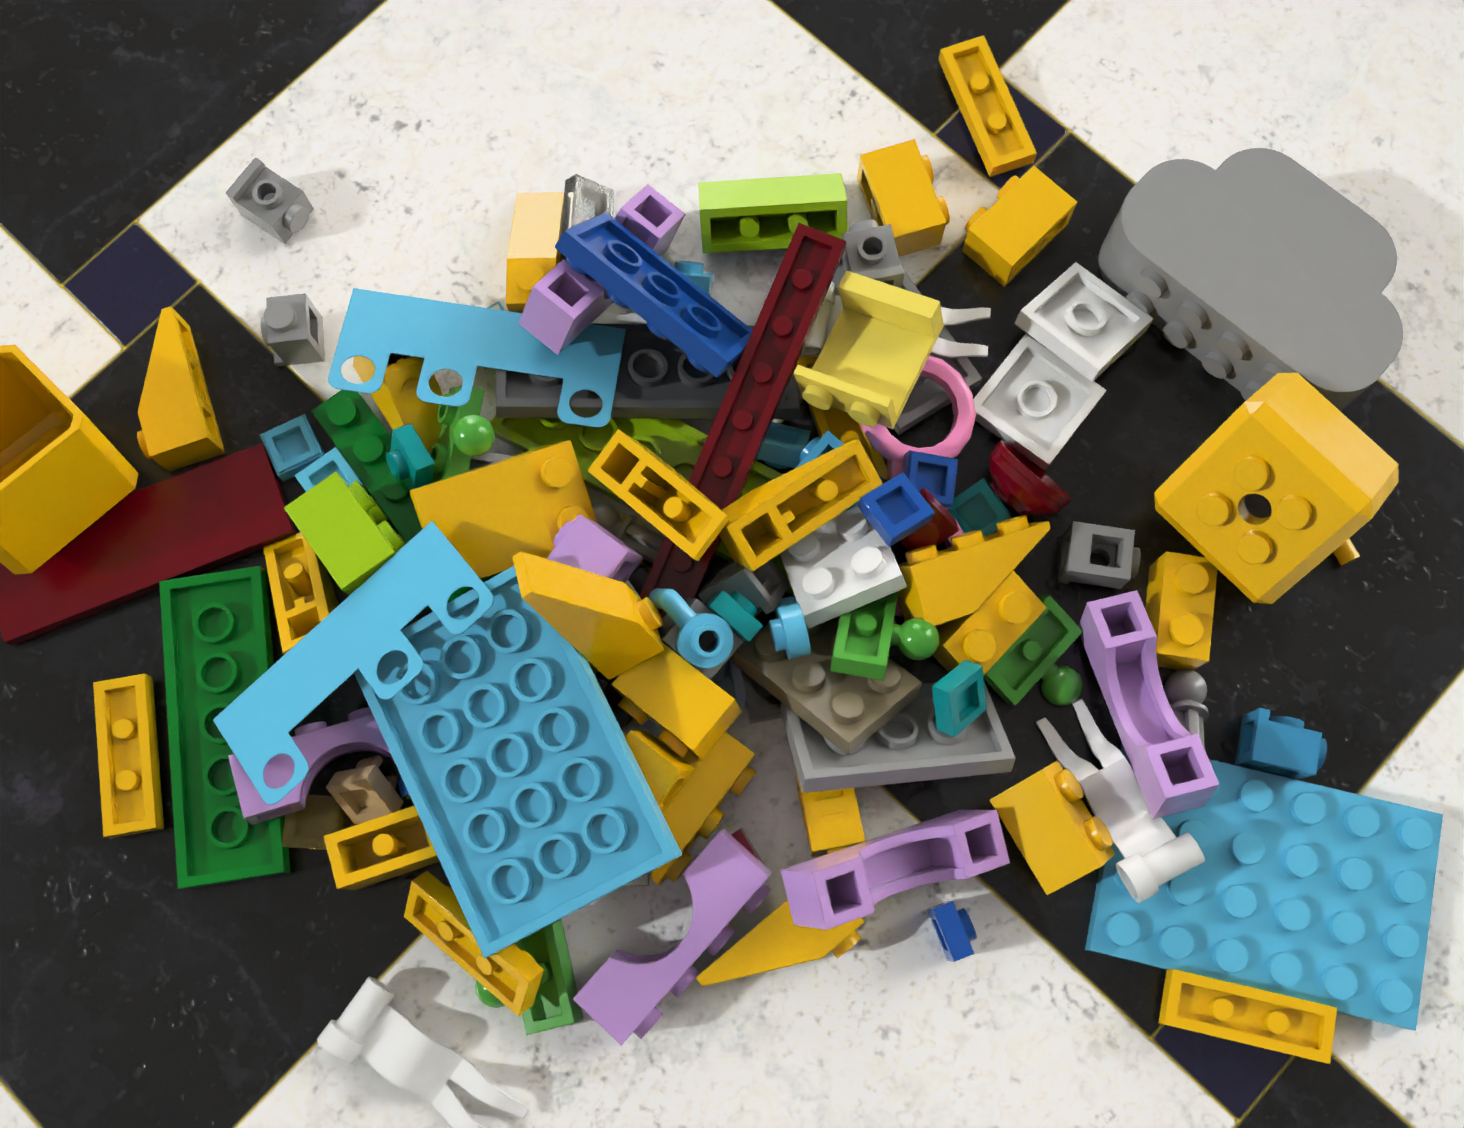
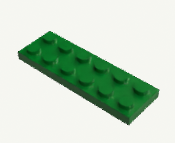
(213, 651)

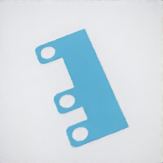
(469, 337)
(348, 640)

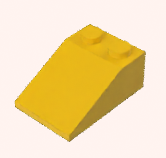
(507, 506)

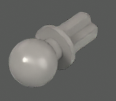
(637, 537)
(1186, 693)

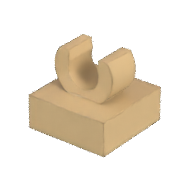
(365, 791)

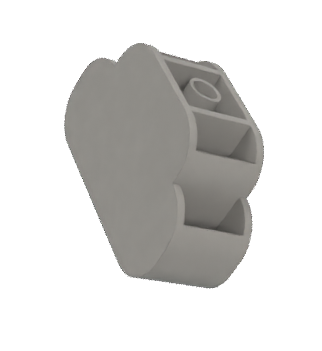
(1258, 272)

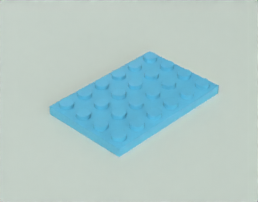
(517, 768)
(1294, 896)

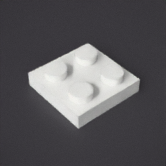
(1083, 321)
(1035, 401)
(841, 568)

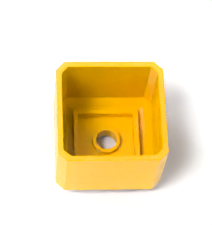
(1304, 460)
(53, 467)

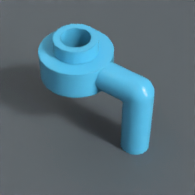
(691, 627)
(789, 629)

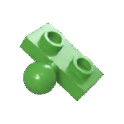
(461, 435)
(869, 631)
(1035, 657)
(555, 995)

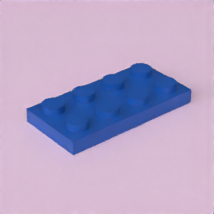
(656, 292)

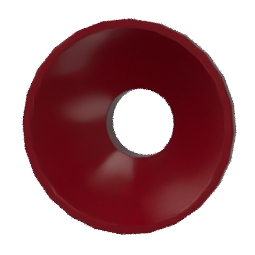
(1024, 484)

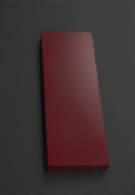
(151, 538)

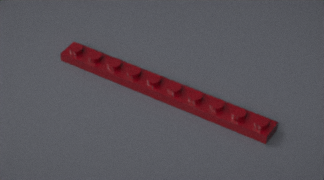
(752, 399)

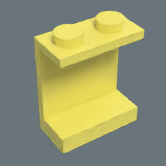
(872, 351)

